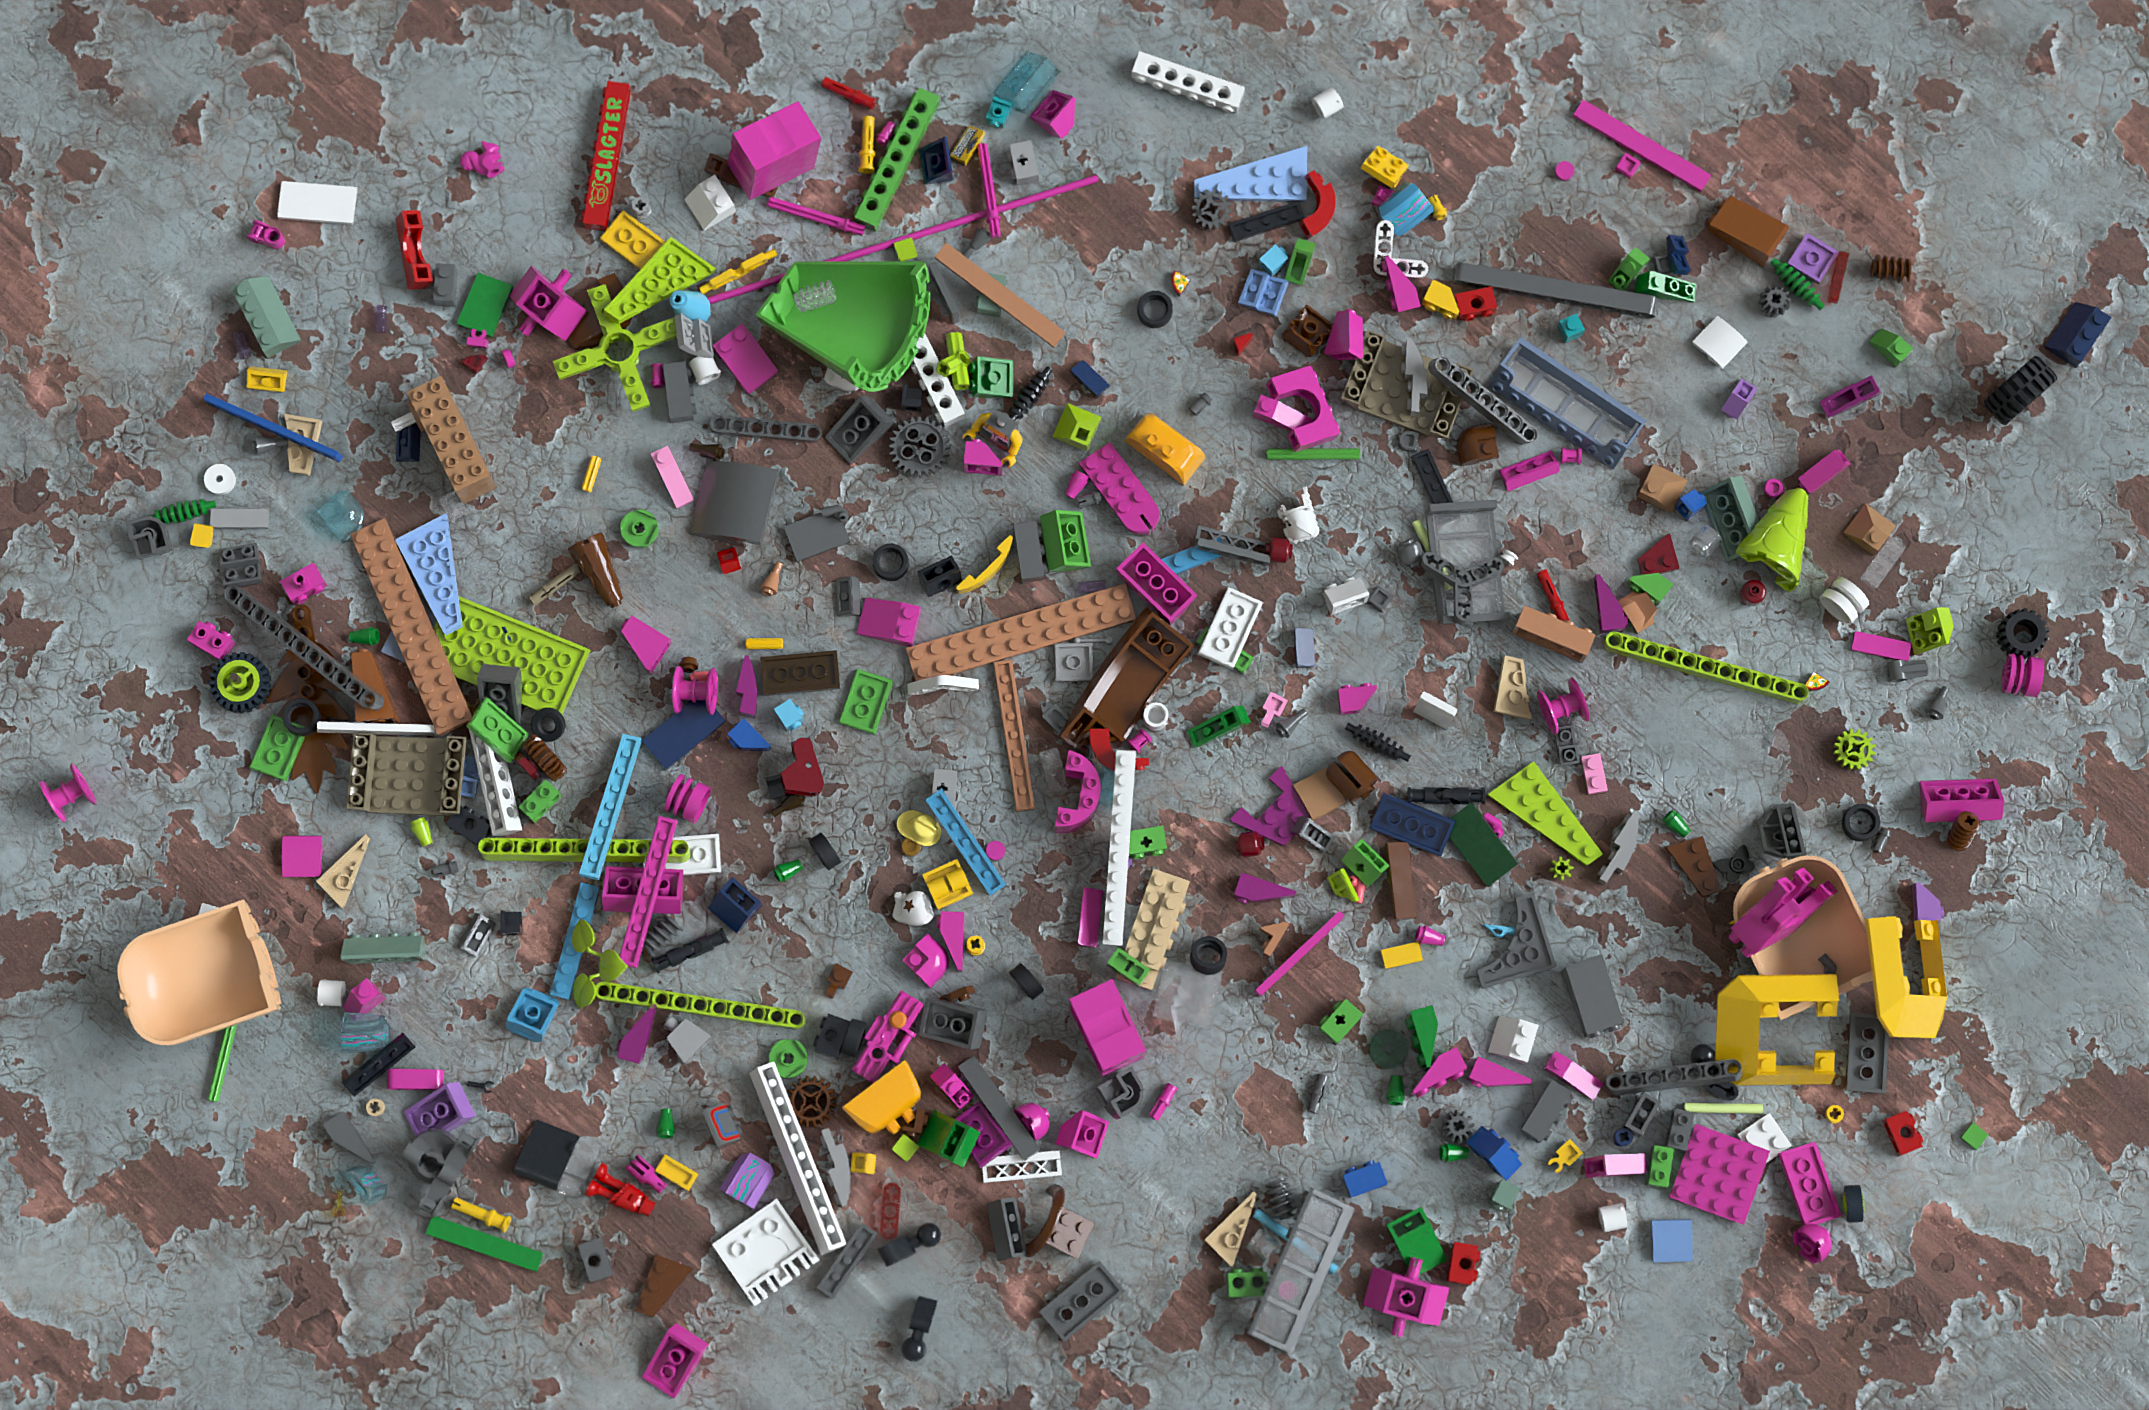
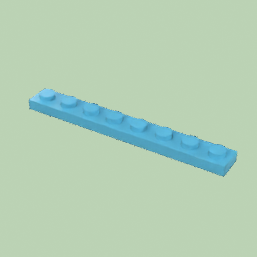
(610, 807)

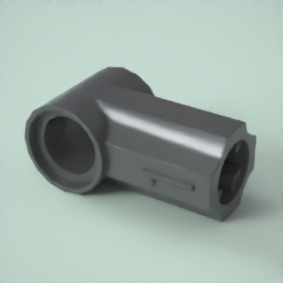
(1901, 670)

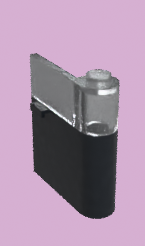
(557, 1159)

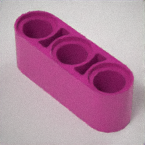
(415, 1079)

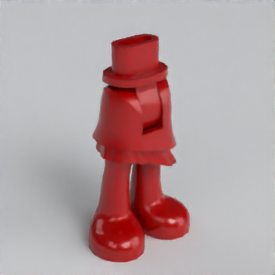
(628, 1197)

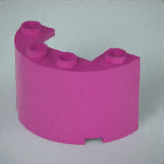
(1072, 820)

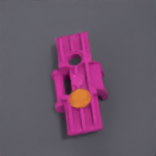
(883, 1031)

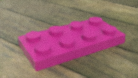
(1809, 1184)

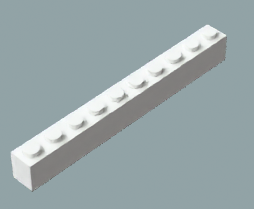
(1119, 847)
(797, 1158)

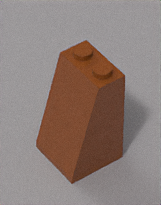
(1747, 229)
(368, 670)

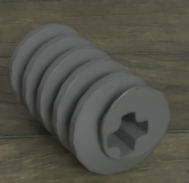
(661, 933)
(1281, 1199)

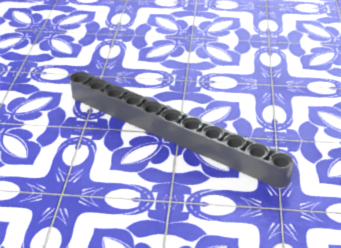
(1555, 290)
(310, 651)

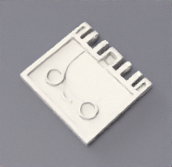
(762, 1249)

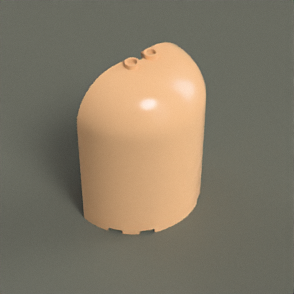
(1832, 929)
(198, 976)

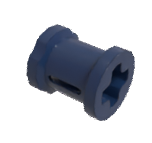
(1629, 1137)

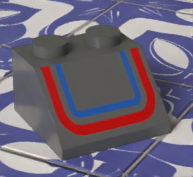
(722, 1125)

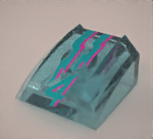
(363, 1032)
(366, 1183)

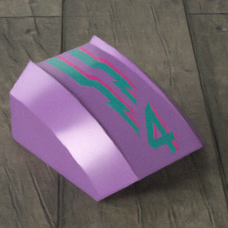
(748, 1179)

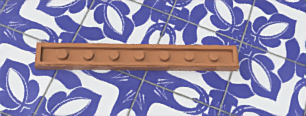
(1000, 295)
(1014, 735)

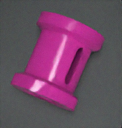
(1571, 455)
(1139, 740)

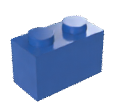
(1364, 1179)

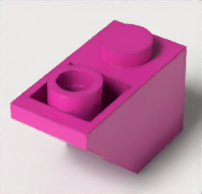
(1353, 699)
(952, 1086)

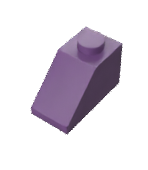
(1739, 399)
(1925, 904)

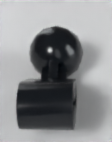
(1705, 1053)
(902, 1248)
(914, 1347)

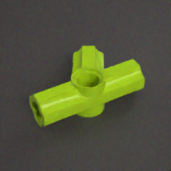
(956, 362)

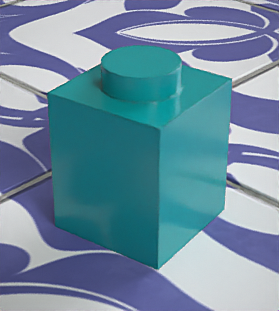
(1570, 328)

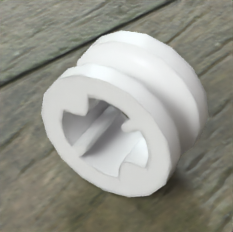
(1508, 557)

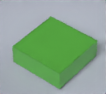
(1974, 1136)

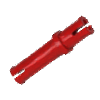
(849, 93)
(1557, 605)

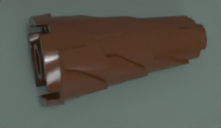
(597, 566)

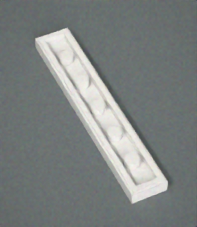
(375, 728)

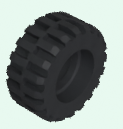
(2020, 390)

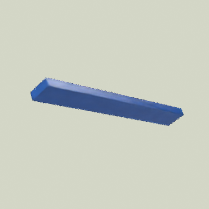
(273, 428)

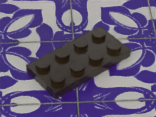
(800, 673)

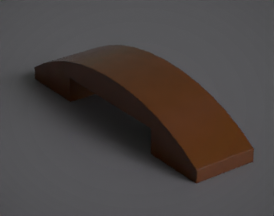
(718, 166)

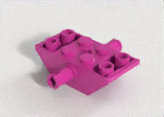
(559, 312)
(1386, 1292)

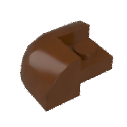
(1477, 444)

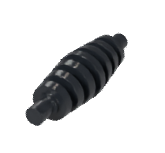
(1030, 394)
(1378, 742)

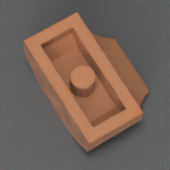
(1639, 610)

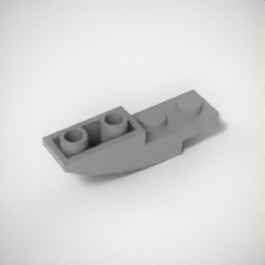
(1415, 371)
(1625, 843)
(840, 1174)

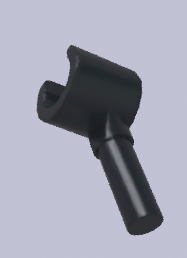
(480, 1085)

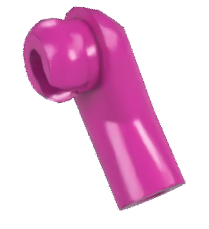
(1495, 824)

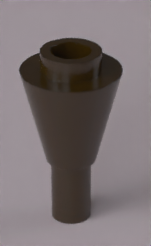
(712, 451)
(791, 802)

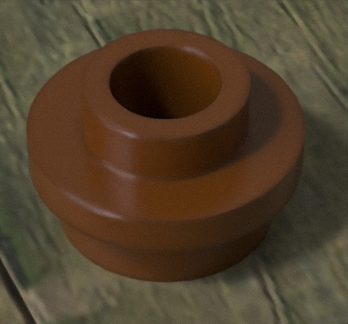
(688, 664)

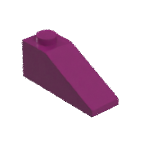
(1609, 611)
(1257, 890)
(634, 1043)

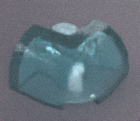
(342, 515)

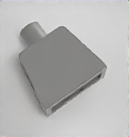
(686, 1038)

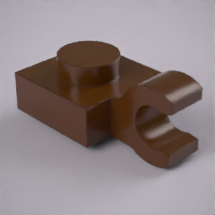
(838, 978)
(960, 994)

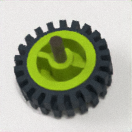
(240, 682)

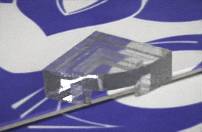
(1780, 742)

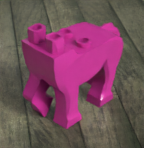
(1780, 912)

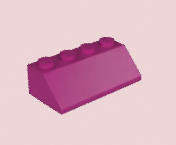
(1156, 584)
(1948, 798)
(622, 886)

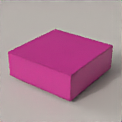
(1627, 165)

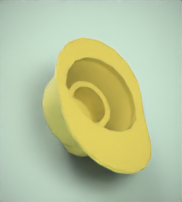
(919, 827)

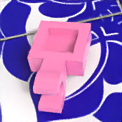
(1274, 707)

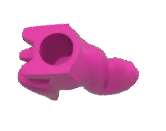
(485, 163)

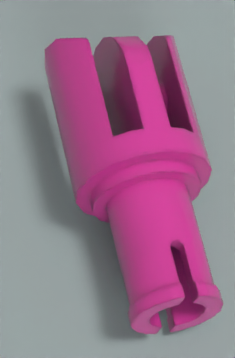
(645, 1173)

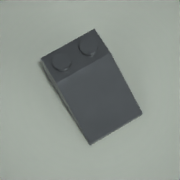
(859, 428)
(502, 687)
(953, 1023)

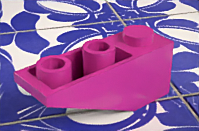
(1402, 290)

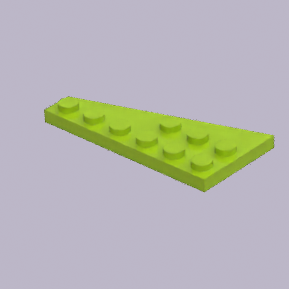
(667, 271)
(1541, 807)

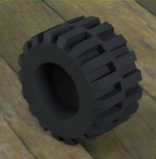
(2029, 620)

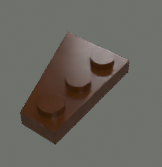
(1697, 865)

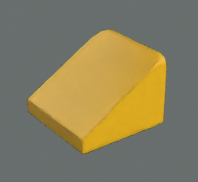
(202, 535)
(863, 1163)

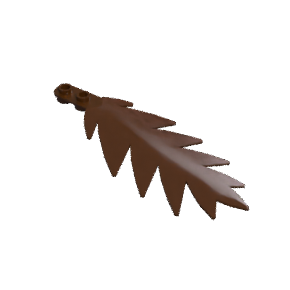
(309, 684)

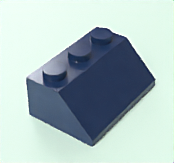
(2077, 333)

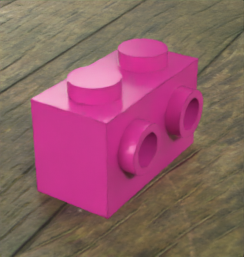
(211, 641)

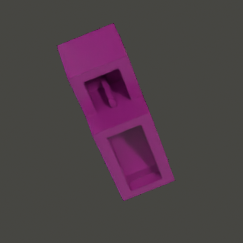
(1850, 396)
(748, 689)

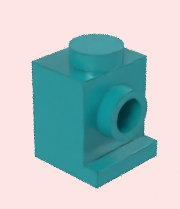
(1001, 106)

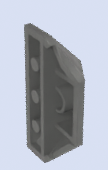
(1782, 833)

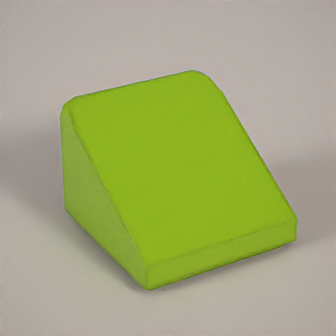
(905, 249)
(905, 1148)

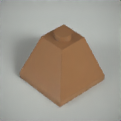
(1662, 488)
(1869, 529)

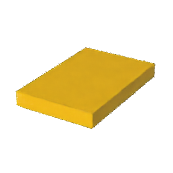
(632, 240)

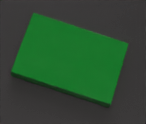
(485, 304)

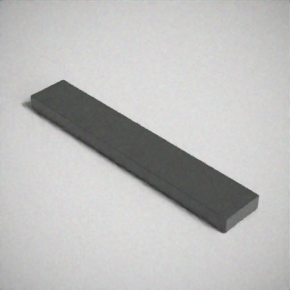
(999, 1108)

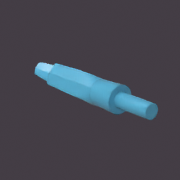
(1504, 930)

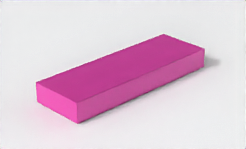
(1880, 646)

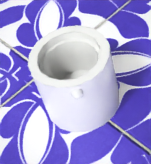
(1327, 103)
(704, 369)
(1155, 716)
(331, 993)
(1612, 1217)

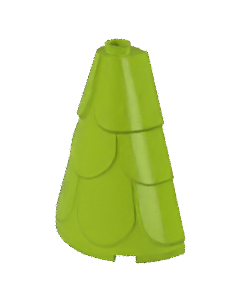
(1780, 538)

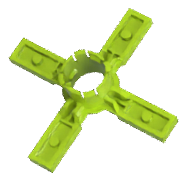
(627, 370)

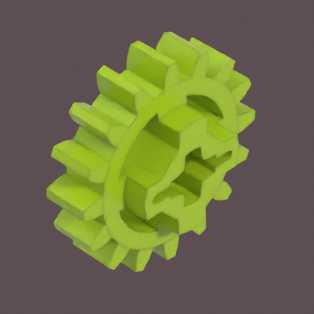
(1858, 756)

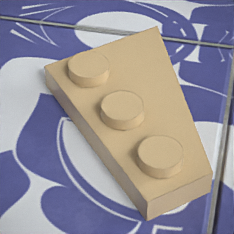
(300, 457)
(1511, 690)

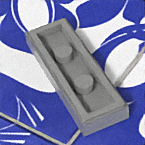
(239, 518)

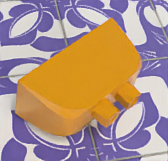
(1165, 447)
(886, 1101)

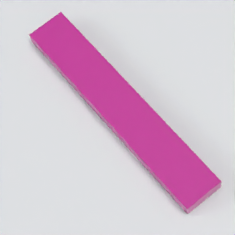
(1301, 952)

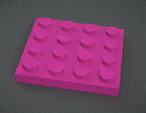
(1719, 1174)

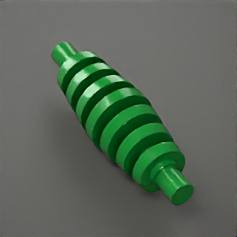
(1797, 284)
(181, 511)

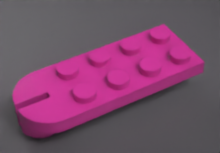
(1121, 489)

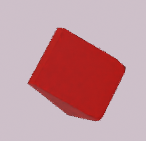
(1242, 342)
(728, 560)

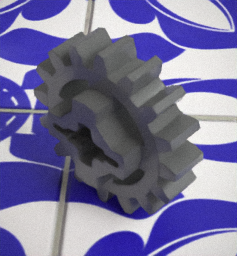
(1214, 217)

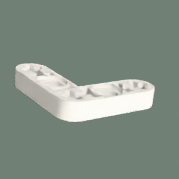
(1396, 260)
(942, 682)

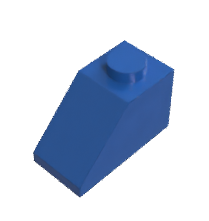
(1691, 504)
(747, 738)

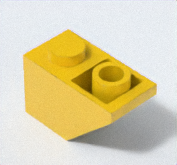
(1440, 299)

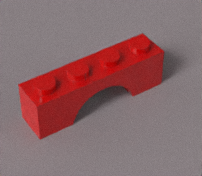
(409, 231)

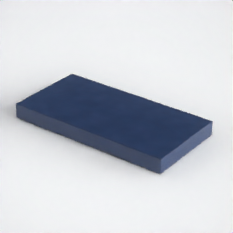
(682, 732)
(1412, 824)

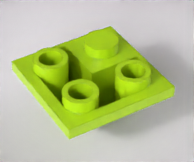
(1077, 427)
(1930, 629)

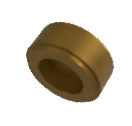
(910, 847)

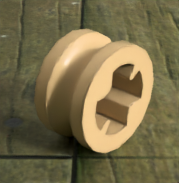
(370, 1110)

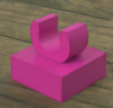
(1381, 196)
(479, 342)

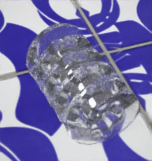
(816, 297)

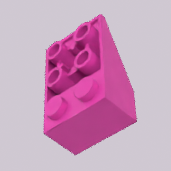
(1443, 1068)

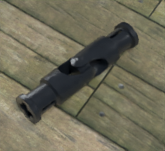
(1457, 795)
(679, 955)

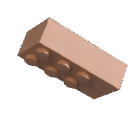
(1554, 633)

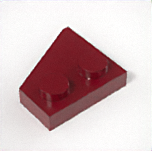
(1659, 558)
(529, 766)

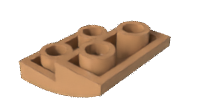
(1319, 794)

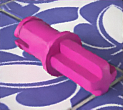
(1163, 1102)

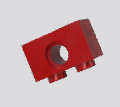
(1483, 296)
(1893, 1126)
(1455, 1272)

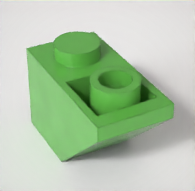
(1628, 269)
(1653, 584)

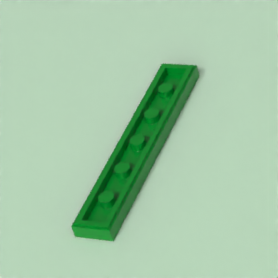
(484, 1243)

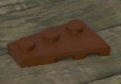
(660, 1284)

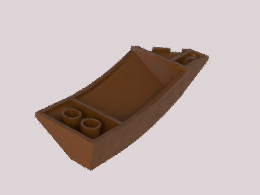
(1127, 680)

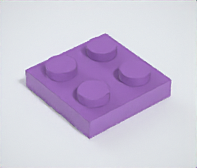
(1812, 258)

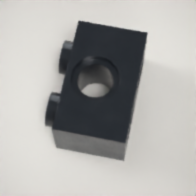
(939, 576)
(477, 833)
(831, 1048)

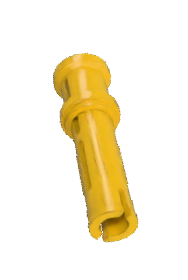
(867, 153)
(490, 1217)

